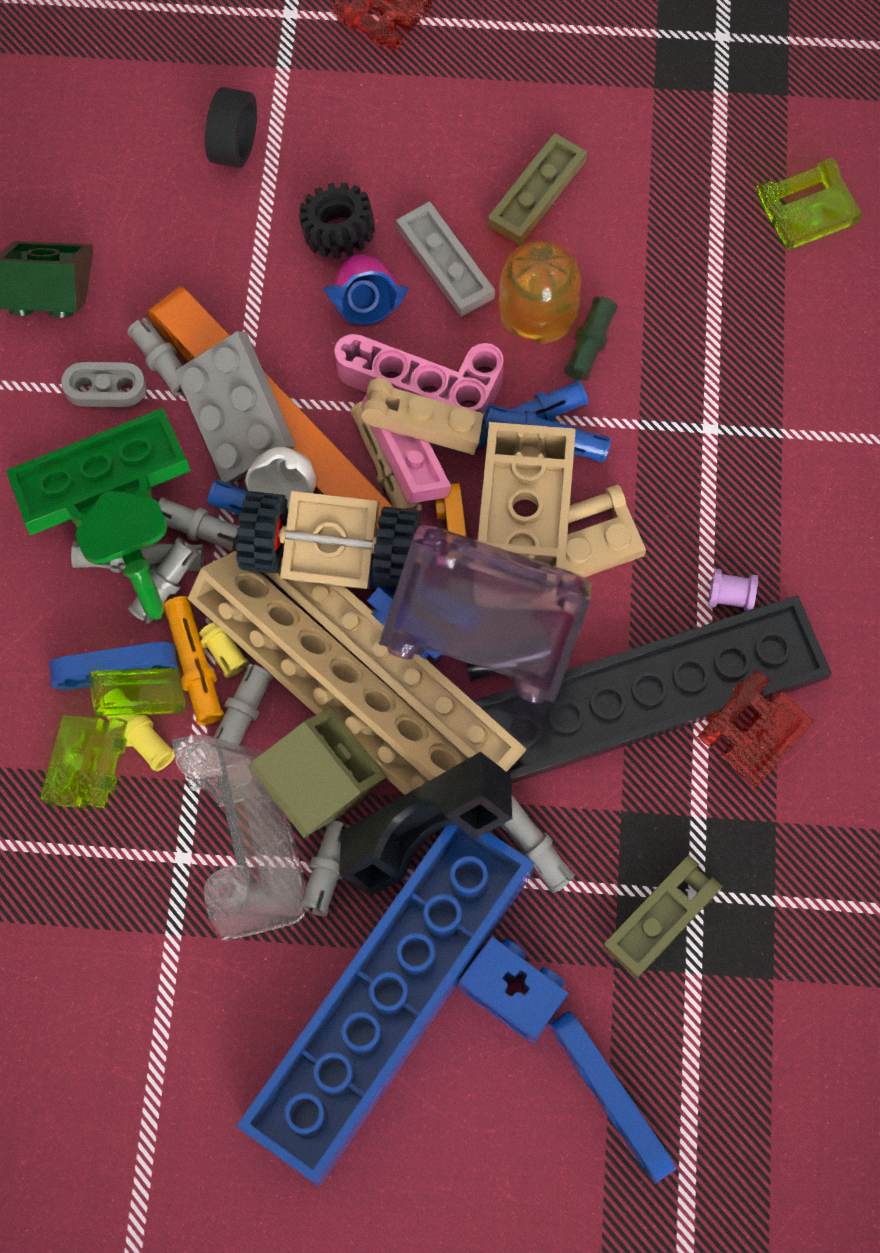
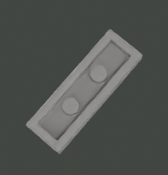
(445, 259)

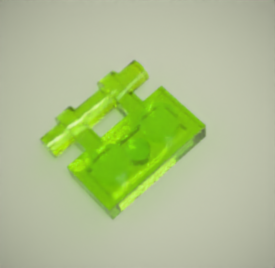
(75, 761)

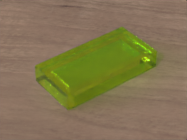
(136, 692)

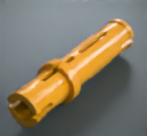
(197, 677)

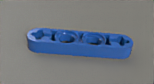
(612, 1097)

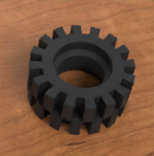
(334, 204)

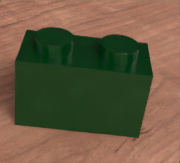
(44, 277)

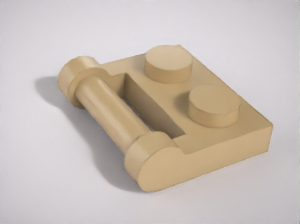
(604, 543)

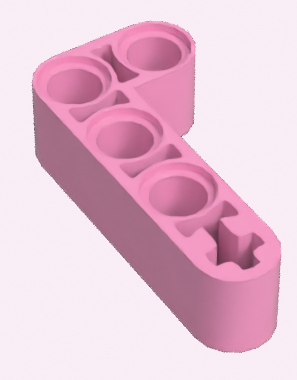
(364, 359)

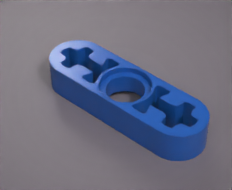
(74, 670)

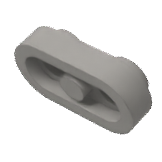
(105, 382)

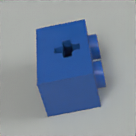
(487, 986)

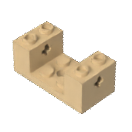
(531, 466)

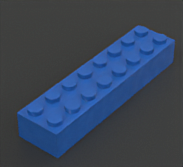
(385, 1001)

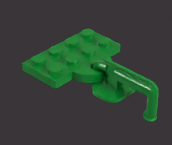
(106, 494)

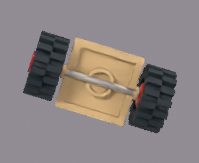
(325, 538)

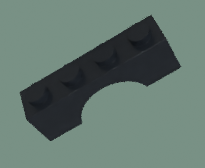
(382, 845)

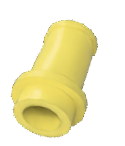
(223, 650)

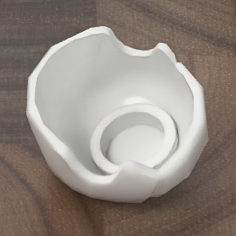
(281, 472)

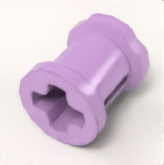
(733, 590)

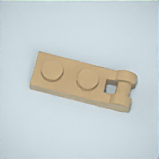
(421, 417)

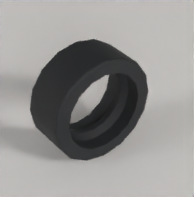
(230, 127)

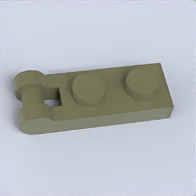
(661, 918)

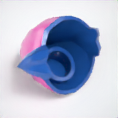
(365, 283)

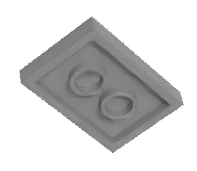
(233, 405)

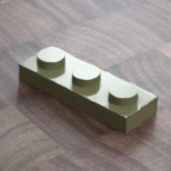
(537, 189)

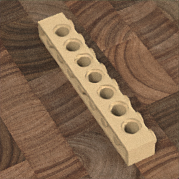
(322, 672)

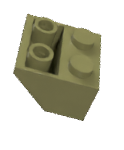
(317, 772)

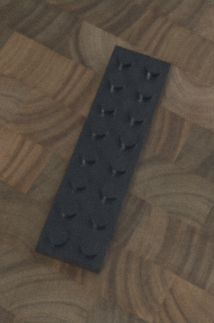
(659, 687)

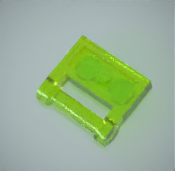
(812, 215)

